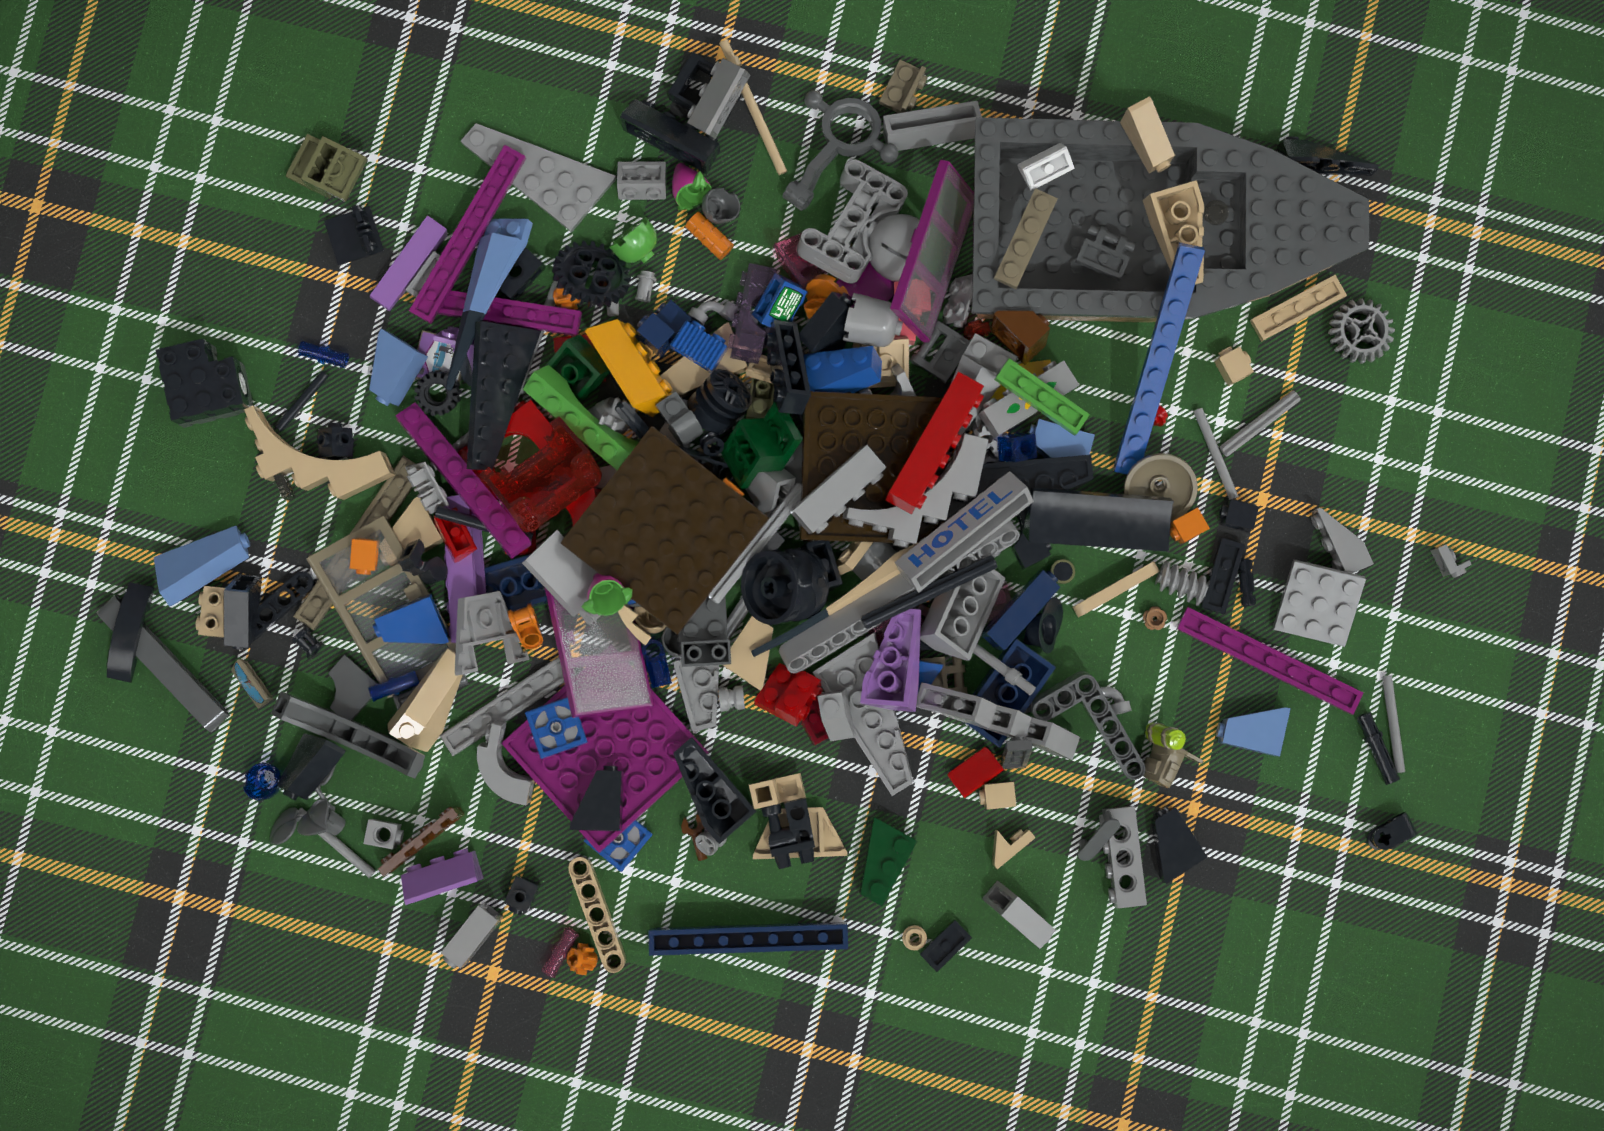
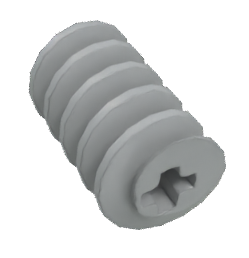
(1182, 582)

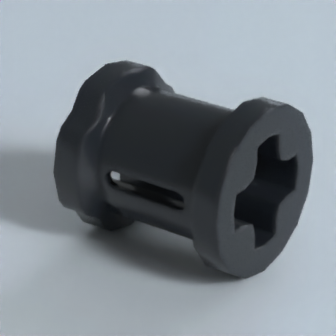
(315, 646)

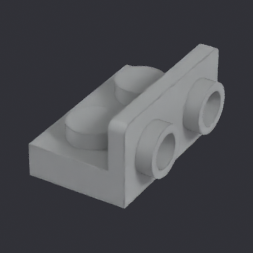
(641, 180)

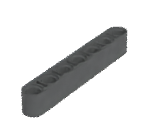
(171, 672)

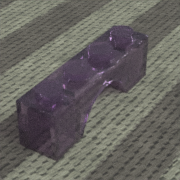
(748, 338)

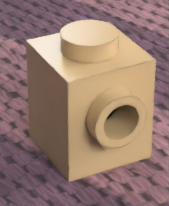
(1234, 365)

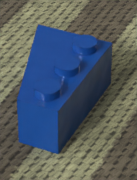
(843, 369)

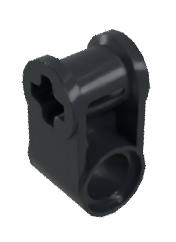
(1395, 831)

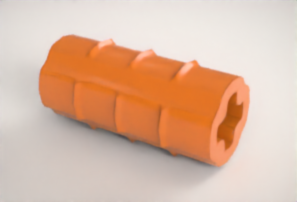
(709, 235)

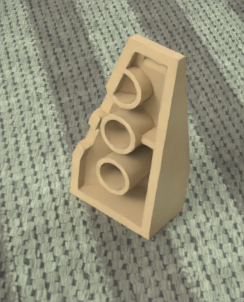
(1177, 218)
(427, 708)

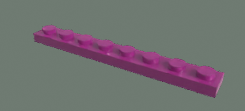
(467, 234)
(463, 480)
(1269, 661)

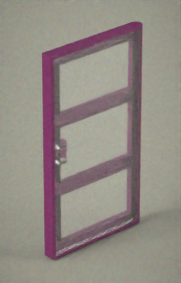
(933, 251)
(599, 663)

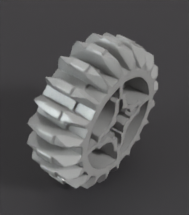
(1353, 327)

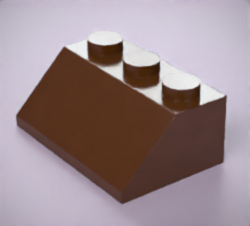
(1021, 332)

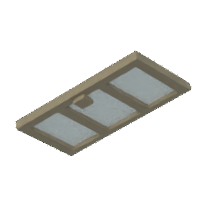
(363, 597)

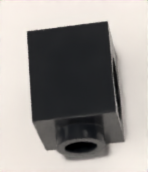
(1238, 515)

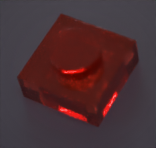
(978, 327)

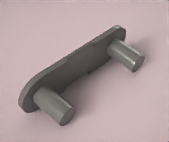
(1100, 838)

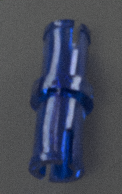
(323, 354)
(393, 685)

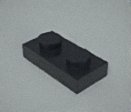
(945, 945)

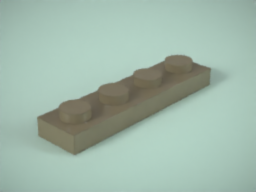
(1025, 238)

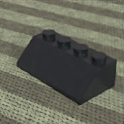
(669, 135)

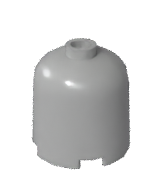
(871, 322)

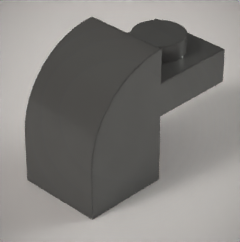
(680, 419)
(874, 558)

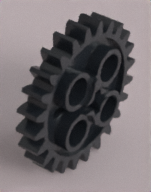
(574, 266)

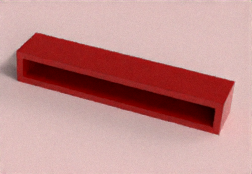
(935, 442)

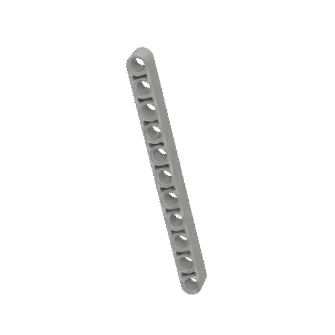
(847, 624)

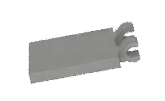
(562, 575)

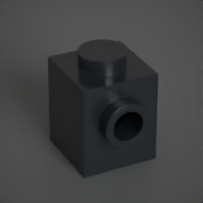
(521, 895)

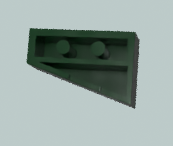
(884, 860)

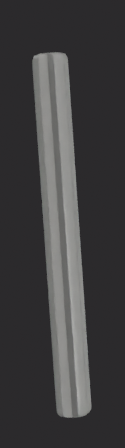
(757, 544)

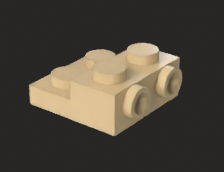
(891, 355)

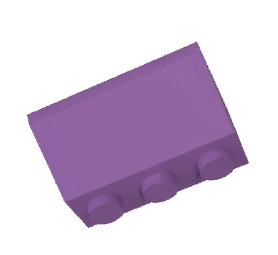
(440, 876)

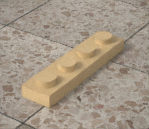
(1298, 308)

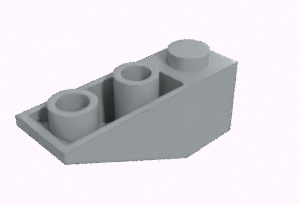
(1346, 549)

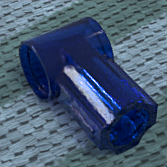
(657, 666)

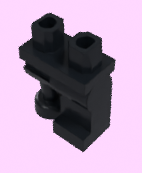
(793, 838)

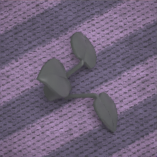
(317, 820)

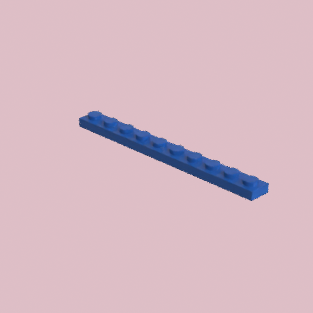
(1159, 356)

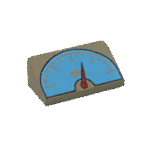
(251, 683)

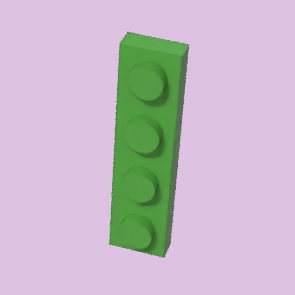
(1041, 397)

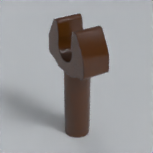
(694, 833)

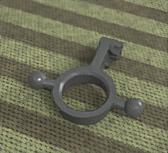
(802, 193)

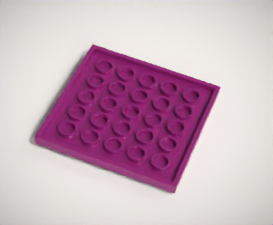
(633, 740)

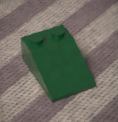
(579, 366)

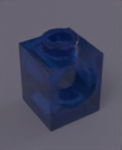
(1017, 447)

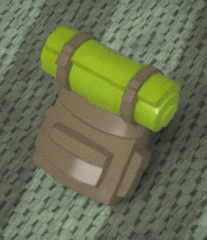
(1165, 754)

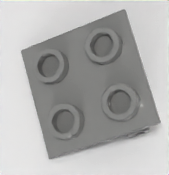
(958, 306)
(422, 477)

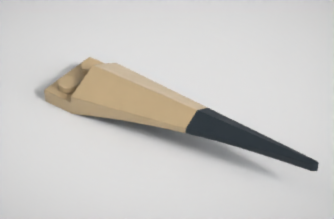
(877, 578)

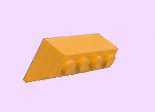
(630, 365)

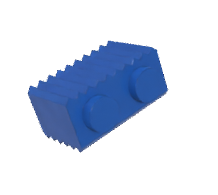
(699, 346)

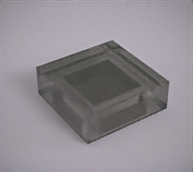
(284, 486)

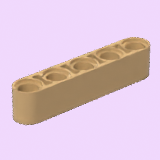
(595, 926)

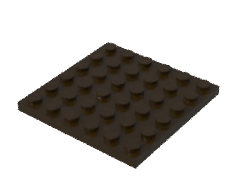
(843, 423)
(665, 529)

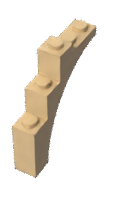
(345, 476)

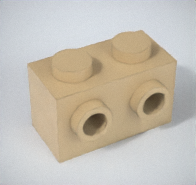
(212, 612)

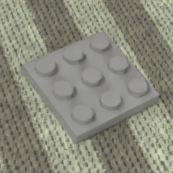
(1319, 603)

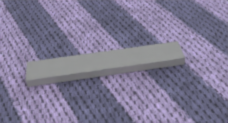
(504, 707)

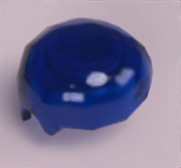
(262, 781)

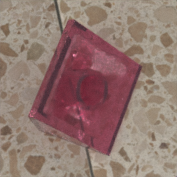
(796, 267)

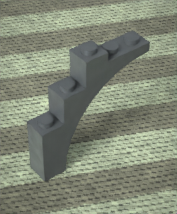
(348, 733)

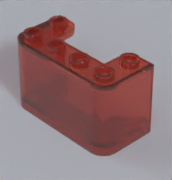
(546, 479)

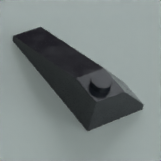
(1324, 159)
(713, 794)

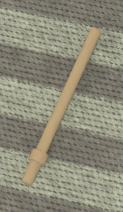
(755, 112)

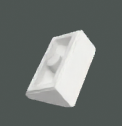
(1046, 166)

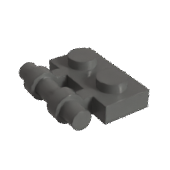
(1103, 259)

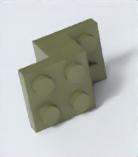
(326, 167)

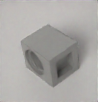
(373, 838)

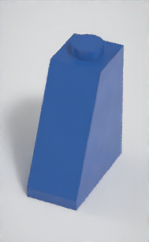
(412, 623)

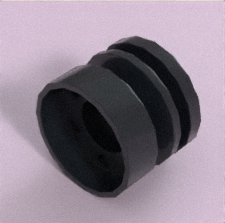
(719, 401)

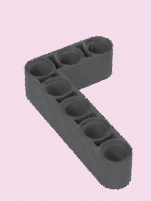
(1098, 717)

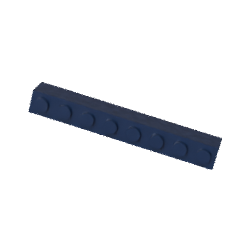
(748, 938)

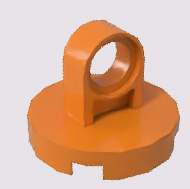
(818, 290)

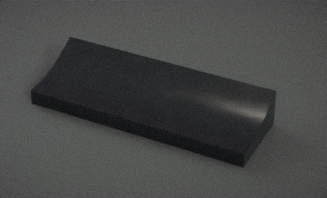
(1098, 519)

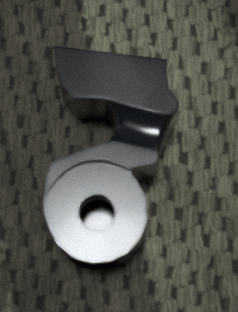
(429, 570)

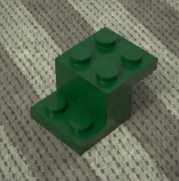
(760, 445)

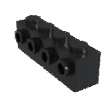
(787, 367)

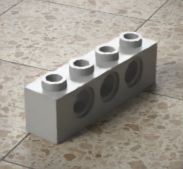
(1135, 893)

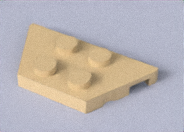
(825, 836)

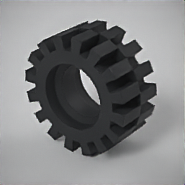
(425, 399)

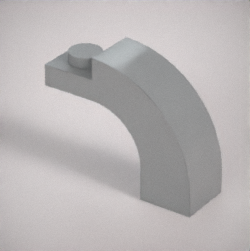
(496, 773)

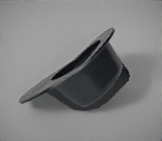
(1045, 626)

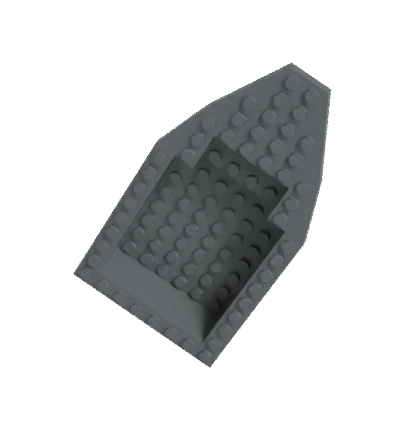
(1277, 230)

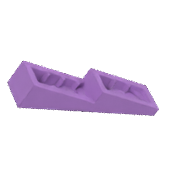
(408, 263)

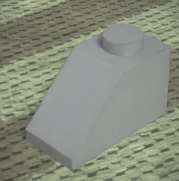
(836, 714)

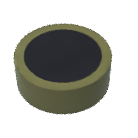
(1063, 570)

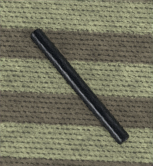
(929, 592)

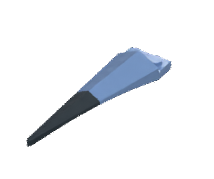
(493, 261)

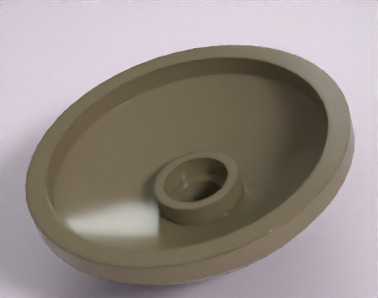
(1177, 478)

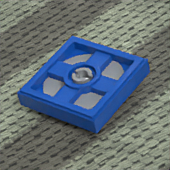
(555, 728)
(625, 846)

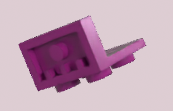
(870, 285)

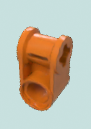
(526, 626)

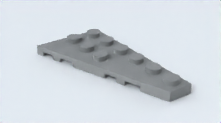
(550, 180)
(874, 727)

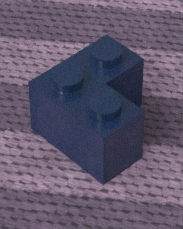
(660, 329)

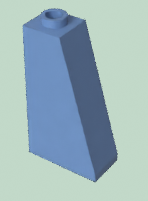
(199, 563)

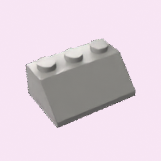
(718, 97)

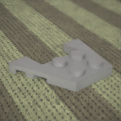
(481, 621)

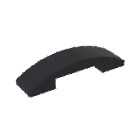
(127, 631)

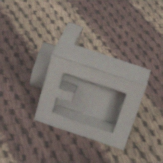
(1446, 562)

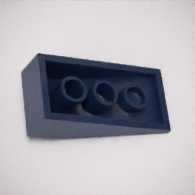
(515, 584)

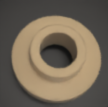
(914, 945)

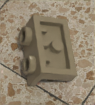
(903, 86)

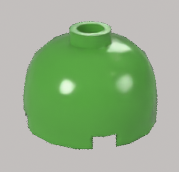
(636, 243)

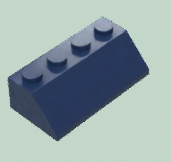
(1002, 693)

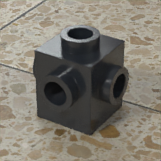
(335, 442)

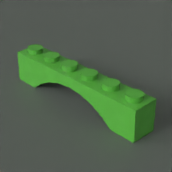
(556, 397)

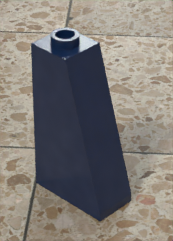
(1020, 610)

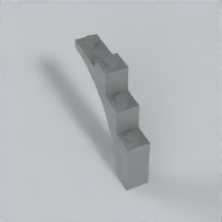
(959, 478)

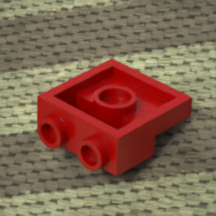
(789, 694)

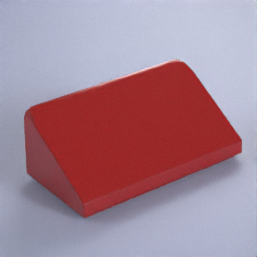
(455, 538)
(975, 772)

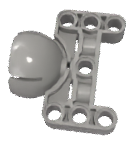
(876, 238)

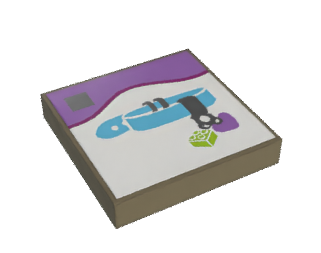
(438, 355)

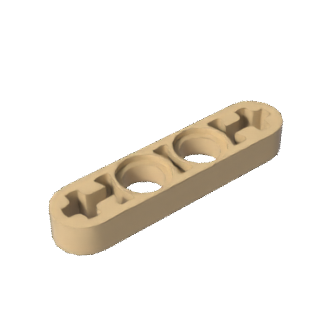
(1116, 589)

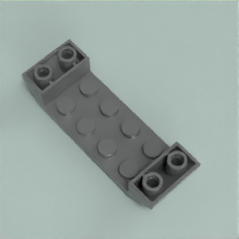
(705, 636)

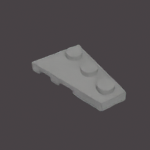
(699, 694)

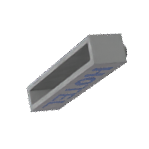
(964, 531)

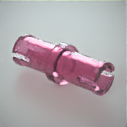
(560, 952)

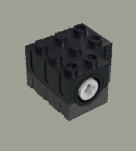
(200, 385)

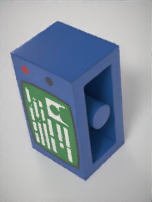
(779, 301)

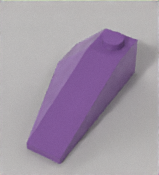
(895, 668)

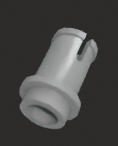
(645, 286)

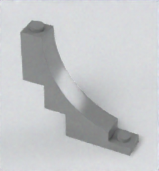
(998, 719)

